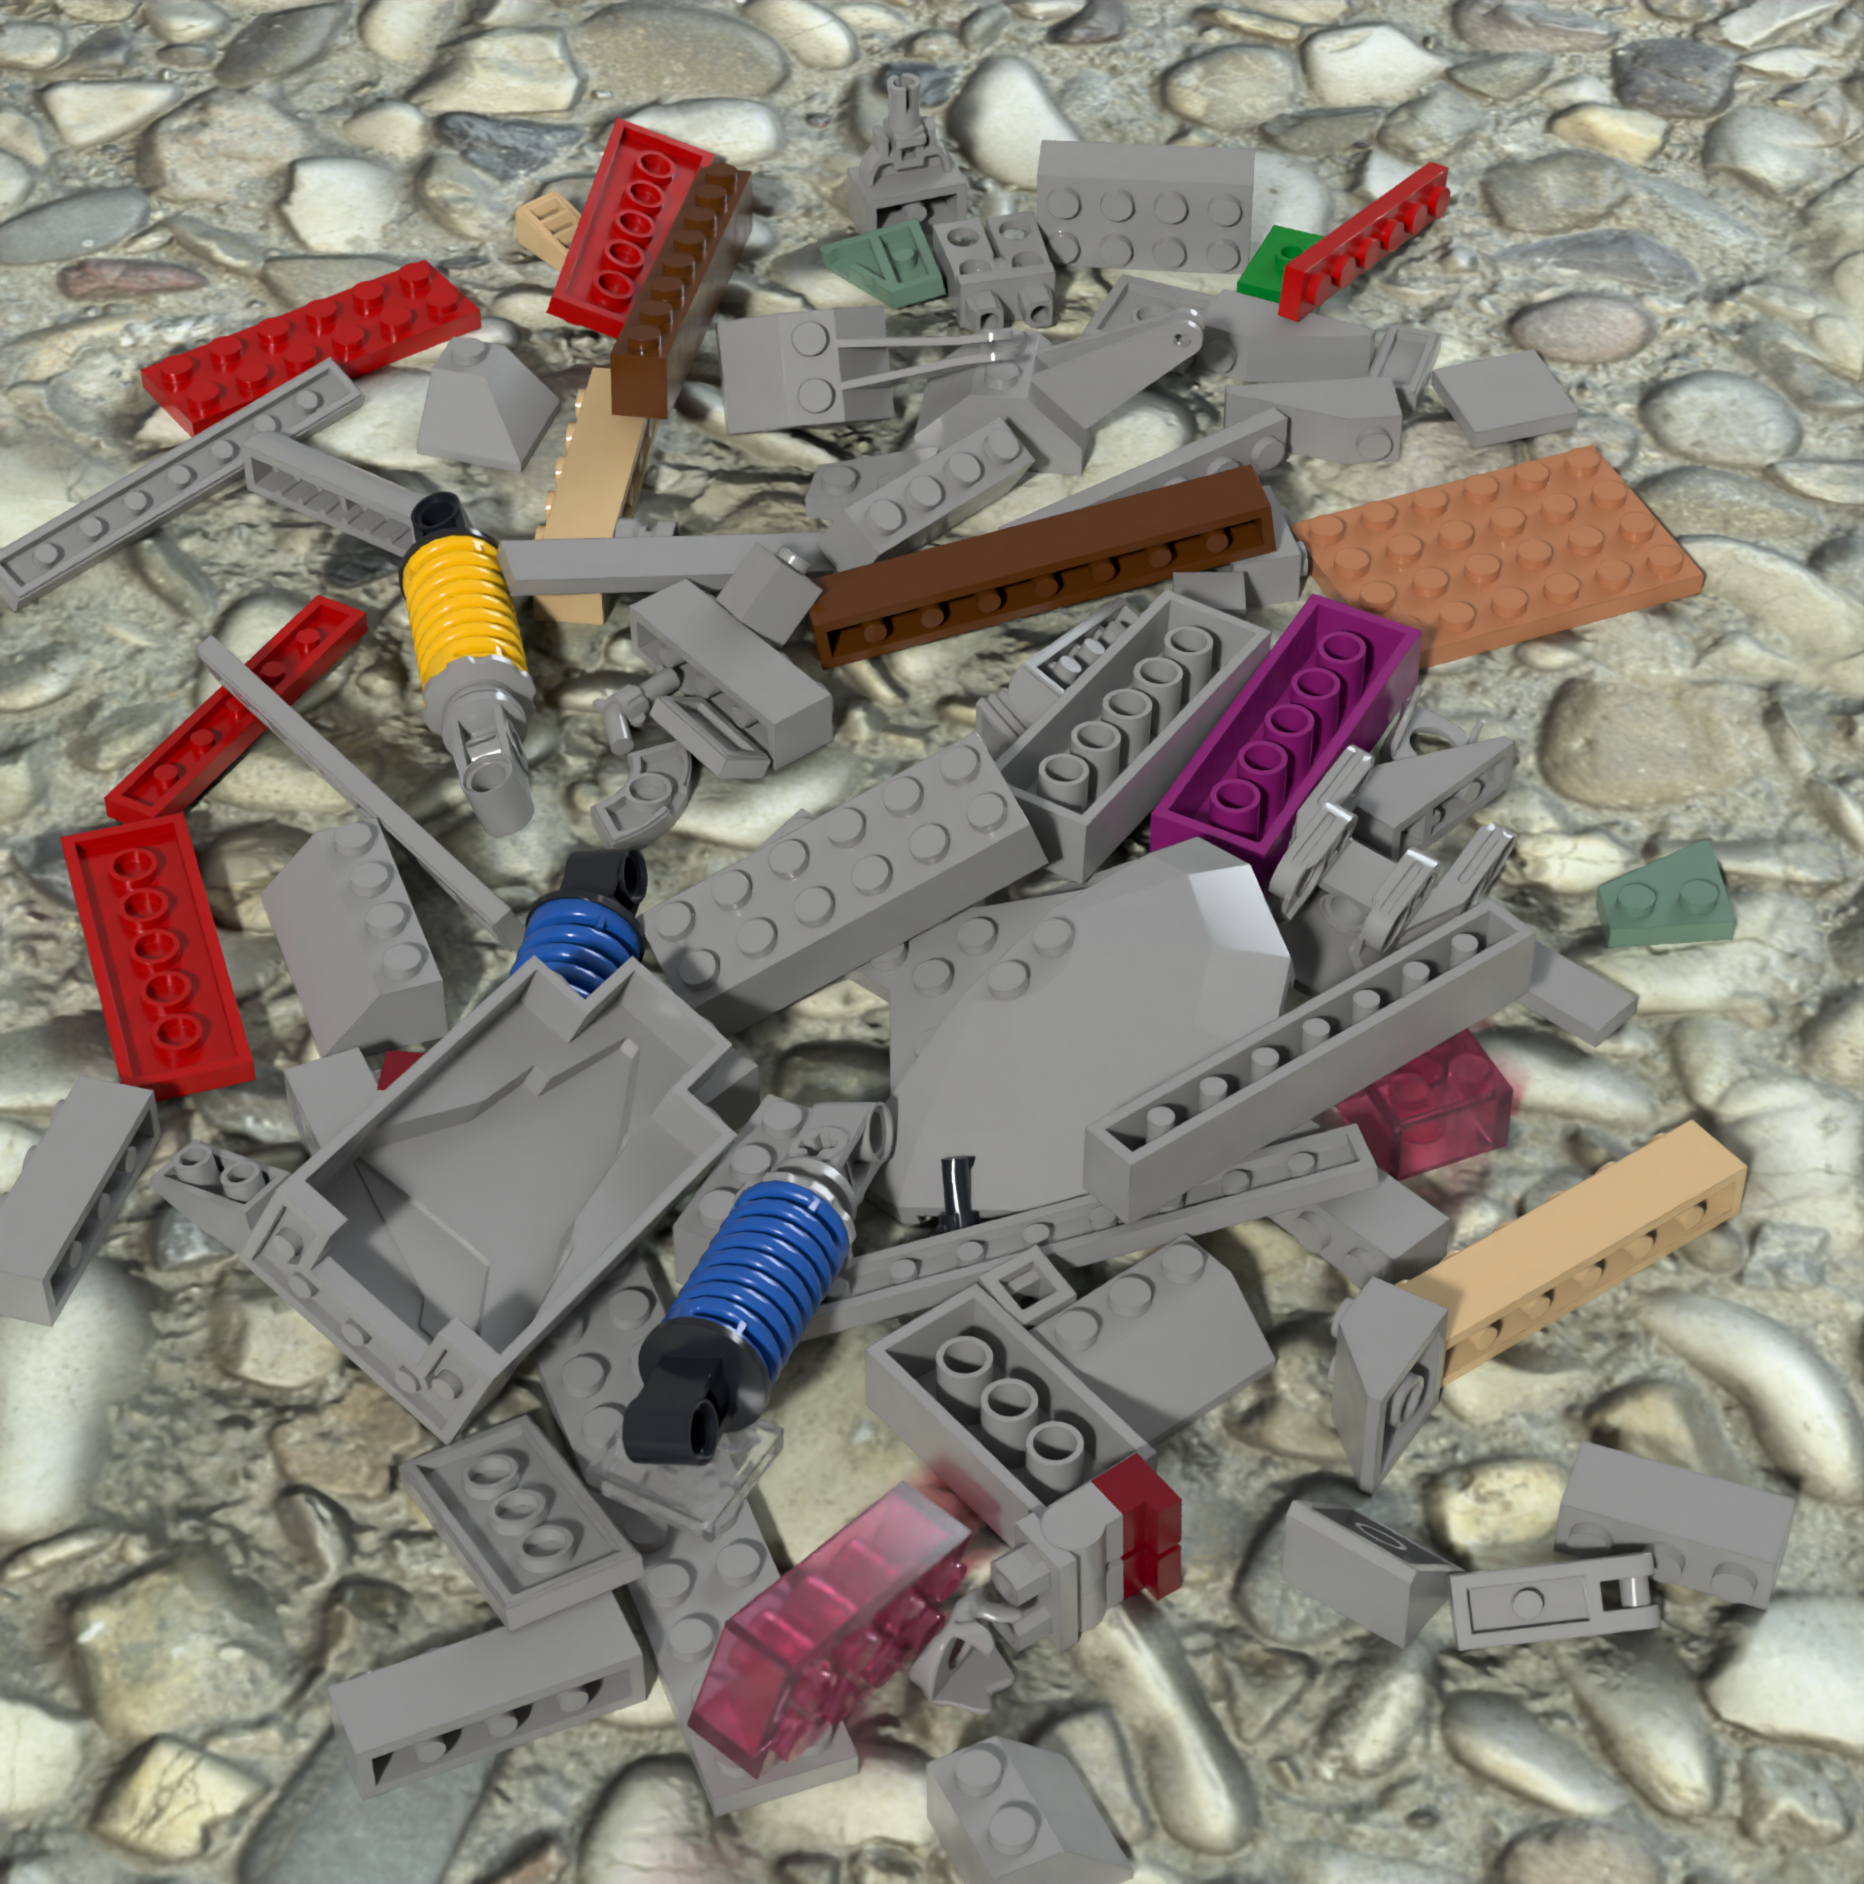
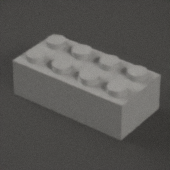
(1145, 206)
(993, 1410)

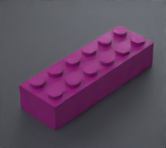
(1319, 689)

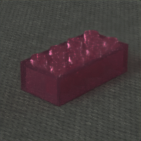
(830, 1630)

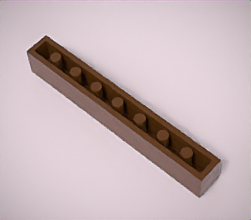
(681, 293)
(1040, 566)

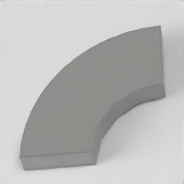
(649, 800)

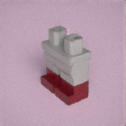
(1090, 1555)

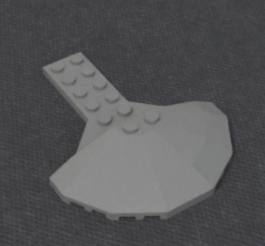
(1057, 1012)

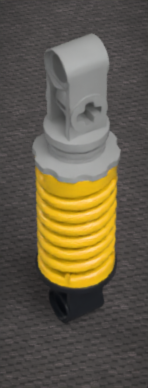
(470, 659)

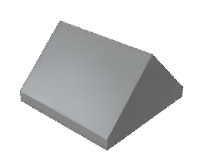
(1364, 1569)

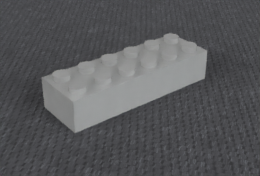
(1128, 729)
(844, 888)

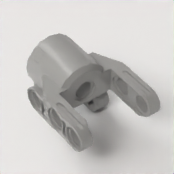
(1353, 906)

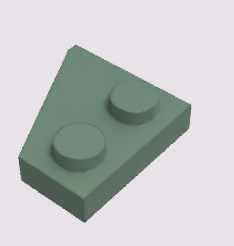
(1668, 901)

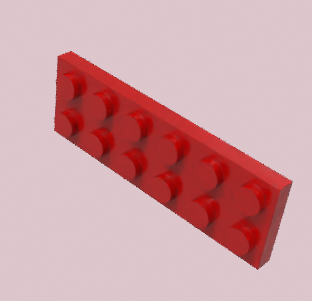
(623, 225)
(356, 328)
(157, 958)

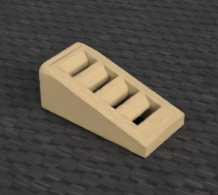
(547, 227)

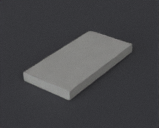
(521, 1522)

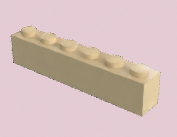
(594, 488)
(1580, 1244)

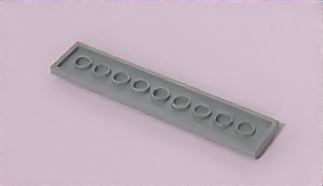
(688, 1583)

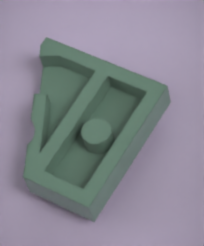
(888, 264)

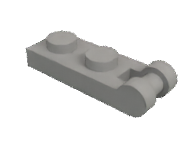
(1550, 1601)

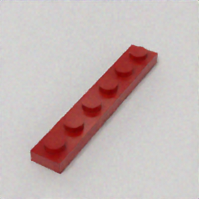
(1363, 241)
(225, 727)

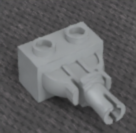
(905, 169)

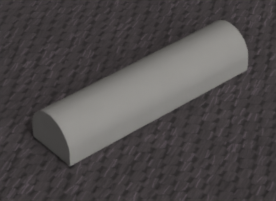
(1058, 665)

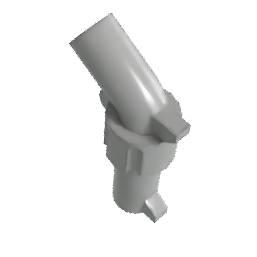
(631, 706)

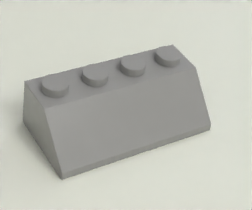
(355, 944)

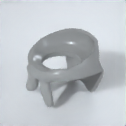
(1420, 720)
(962, 1661)

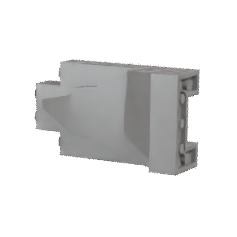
(496, 1184)

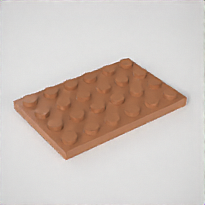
(1501, 555)

